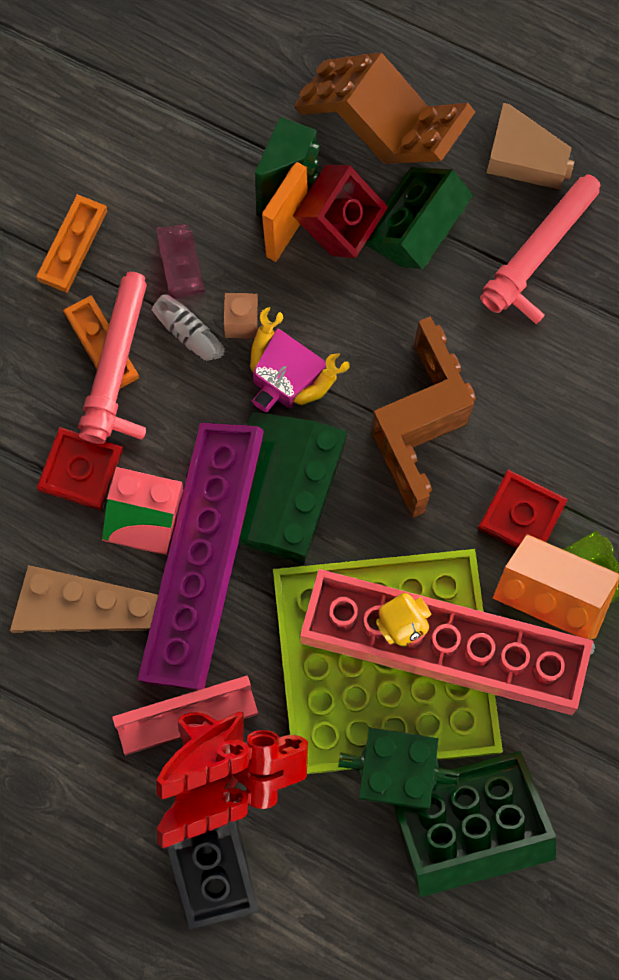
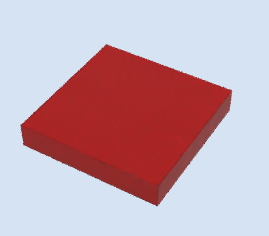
(79, 469)
(521, 510)

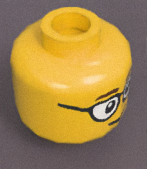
(403, 619)

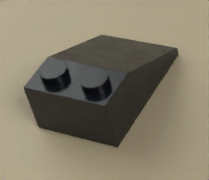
(213, 876)

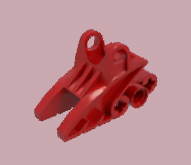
(211, 765)

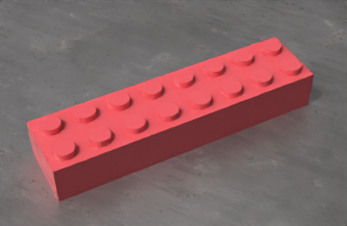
(459, 648)

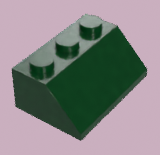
(287, 145)
(419, 216)

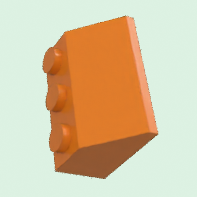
(557, 587)

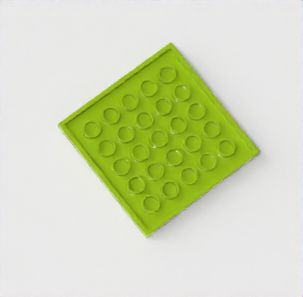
(339, 696)

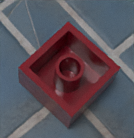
(340, 211)

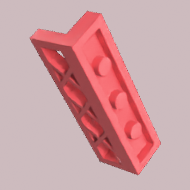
(159, 722)

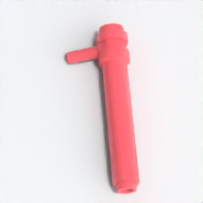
(512, 278)
(101, 404)

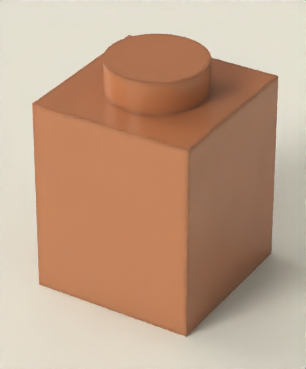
(240, 315)

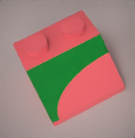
(142, 511)

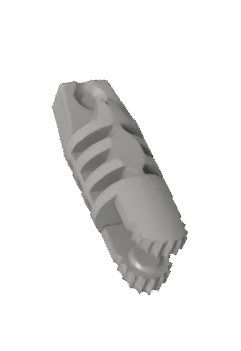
(187, 328)

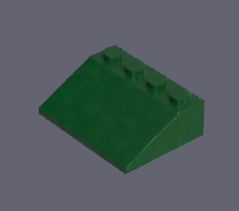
(290, 484)
(477, 828)

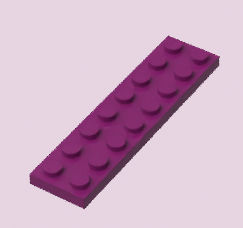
(201, 556)

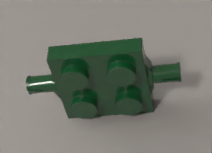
(398, 768)

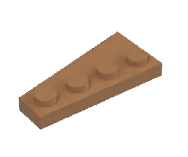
(73, 603)

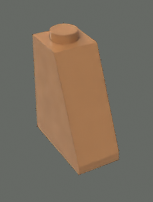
(528, 151)

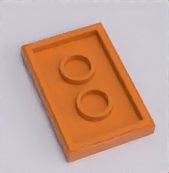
(278, 215)

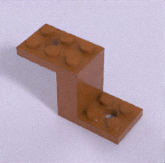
(384, 109)
(422, 416)

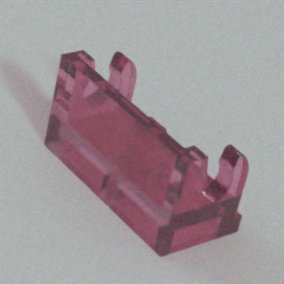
(180, 261)

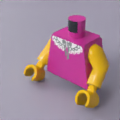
(287, 368)

